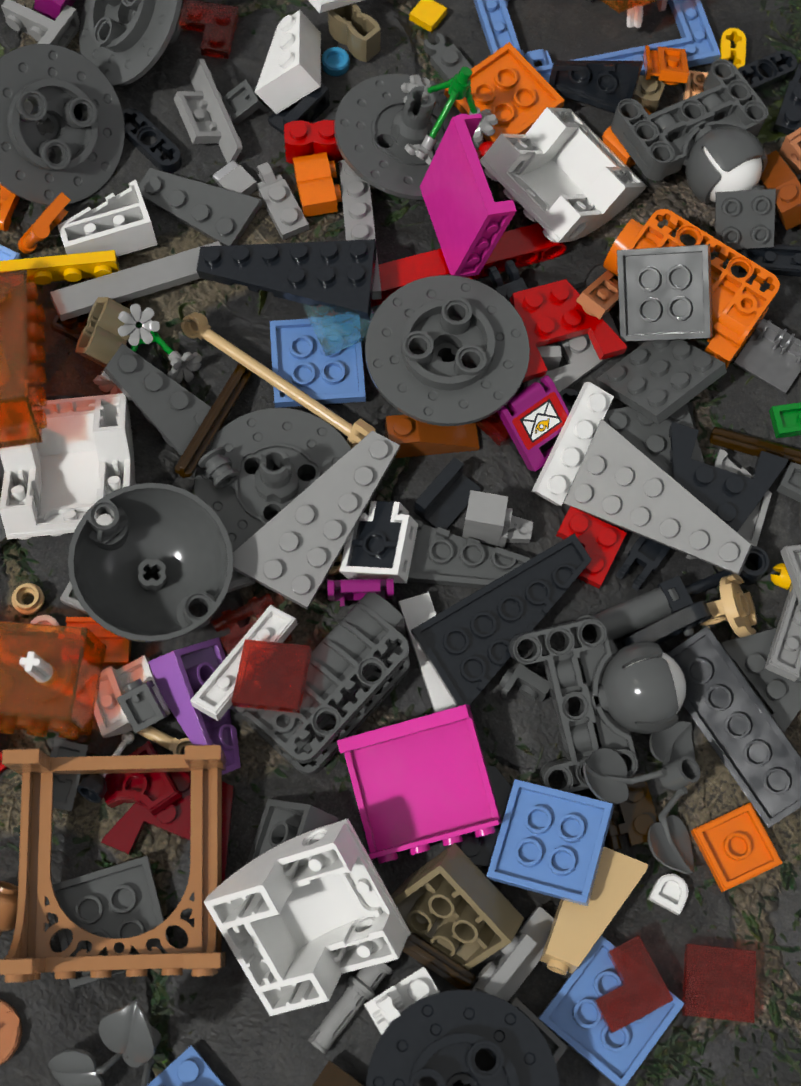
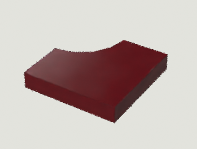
(151, 789)

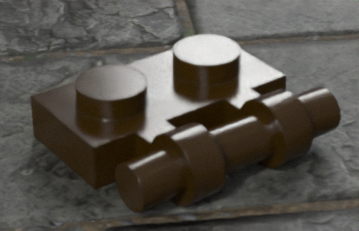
(636, 816)

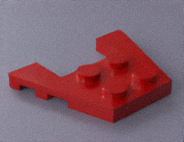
(554, 316)

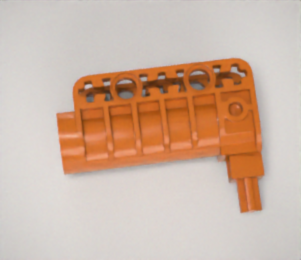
(735, 303)

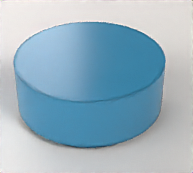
(335, 61)

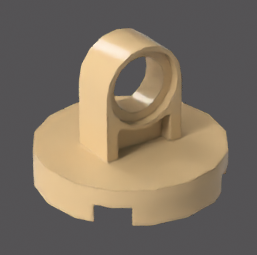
(733, 607)

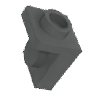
(243, 102)
(530, 684)
(141, 705)

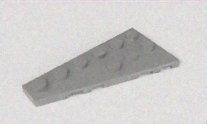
(637, 495)
(307, 535)

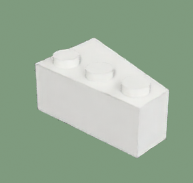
(291, 64)
(114, 225)

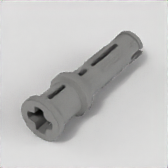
(359, 989)

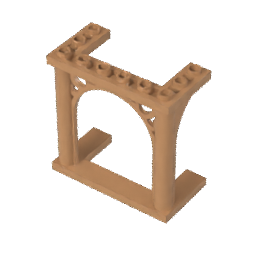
(31, 944)

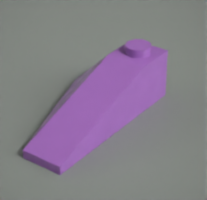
(179, 679)

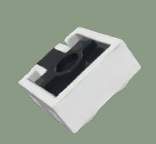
(381, 544)

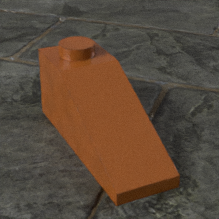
(788, 189)
(427, 439)

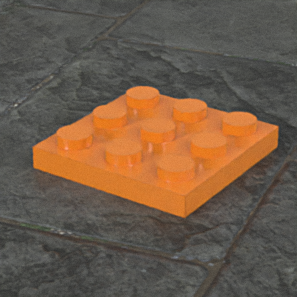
(510, 90)

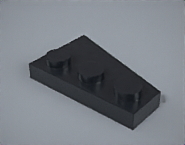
(596, 82)

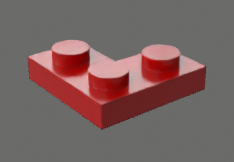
(598, 540)

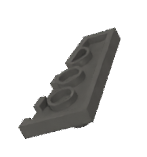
(204, 207)
(457, 561)

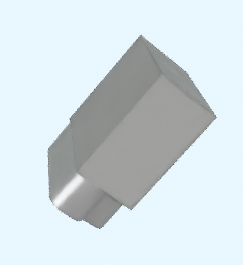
(235, 178)

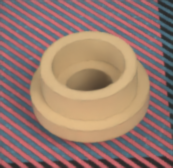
(22, 592)

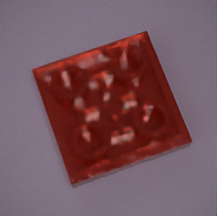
(271, 676)
(719, 983)

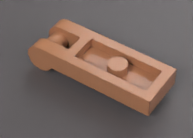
(600, 295)

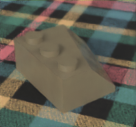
(457, 908)

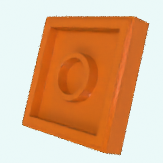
(736, 847)

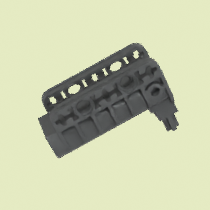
(337, 684)

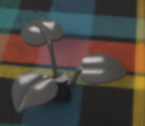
(607, 779)
(121, 1031)

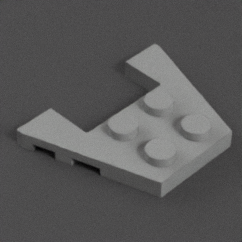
(580, 359)

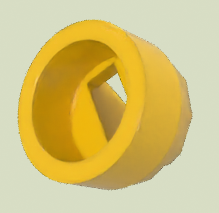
(783, 579)

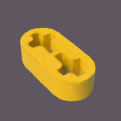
(736, 54)

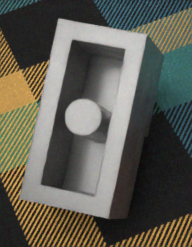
(493, 522)

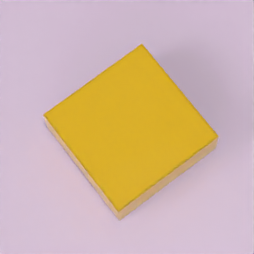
(428, 14)

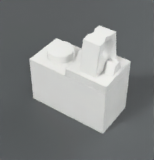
(393, 1001)

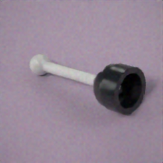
(95, 785)

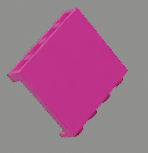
(461, 201)
(421, 783)

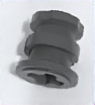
(218, 467)

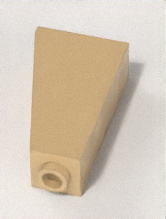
(580, 926)

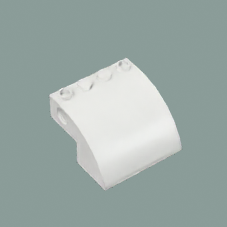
(562, 175)
(79, 462)
(307, 917)

